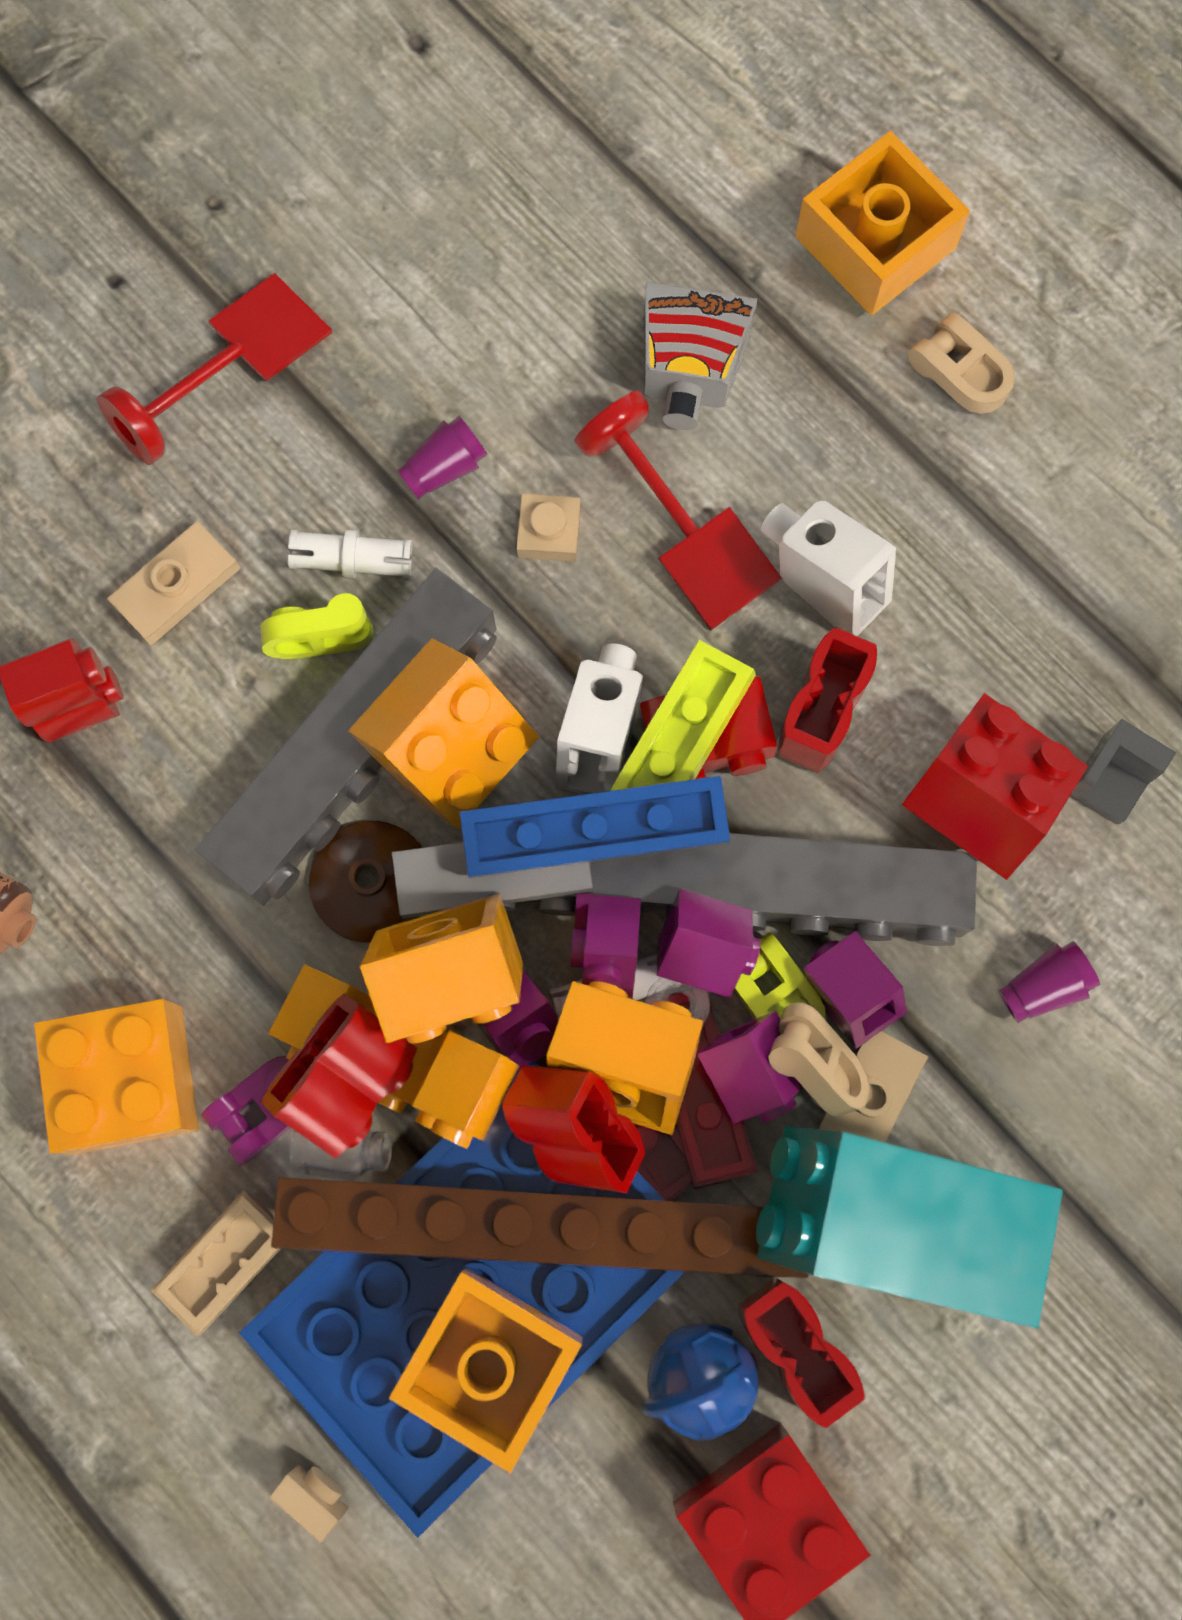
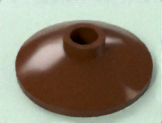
(333, 879)

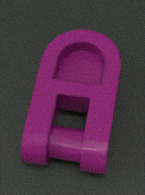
(226, 1116)

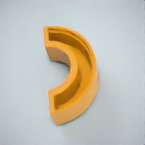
(452, 1078)

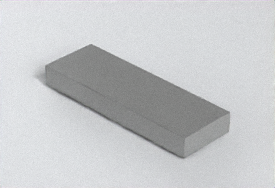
(439, 879)

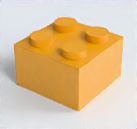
(881, 222)
(444, 732)
(443, 970)
(633, 1046)
(115, 1077)
(487, 1369)

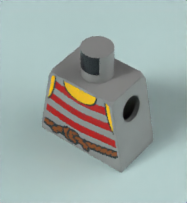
(693, 348)

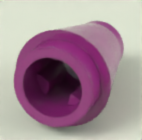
(442, 458)
(1050, 983)

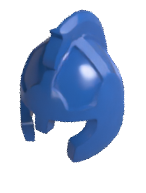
(701, 1381)

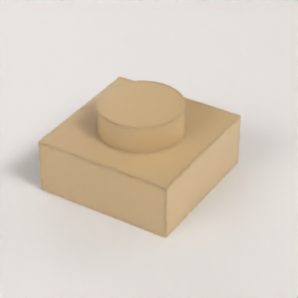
(549, 527)
(311, 1500)

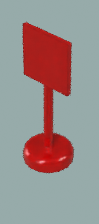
(264, 327)
(716, 564)

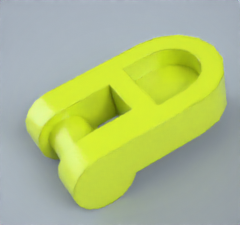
(317, 632)
(792, 990)

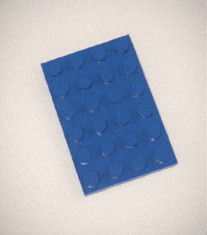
(358, 1318)

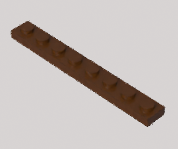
(519, 1227)

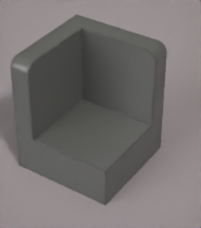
(1121, 771)

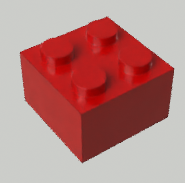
(996, 786)
(769, 1529)

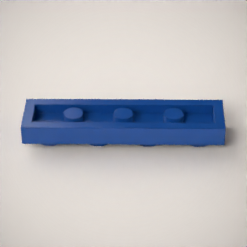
(594, 827)

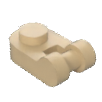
(979, 379)
(819, 1061)

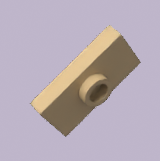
(174, 583)
(891, 1075)
(219, 1264)

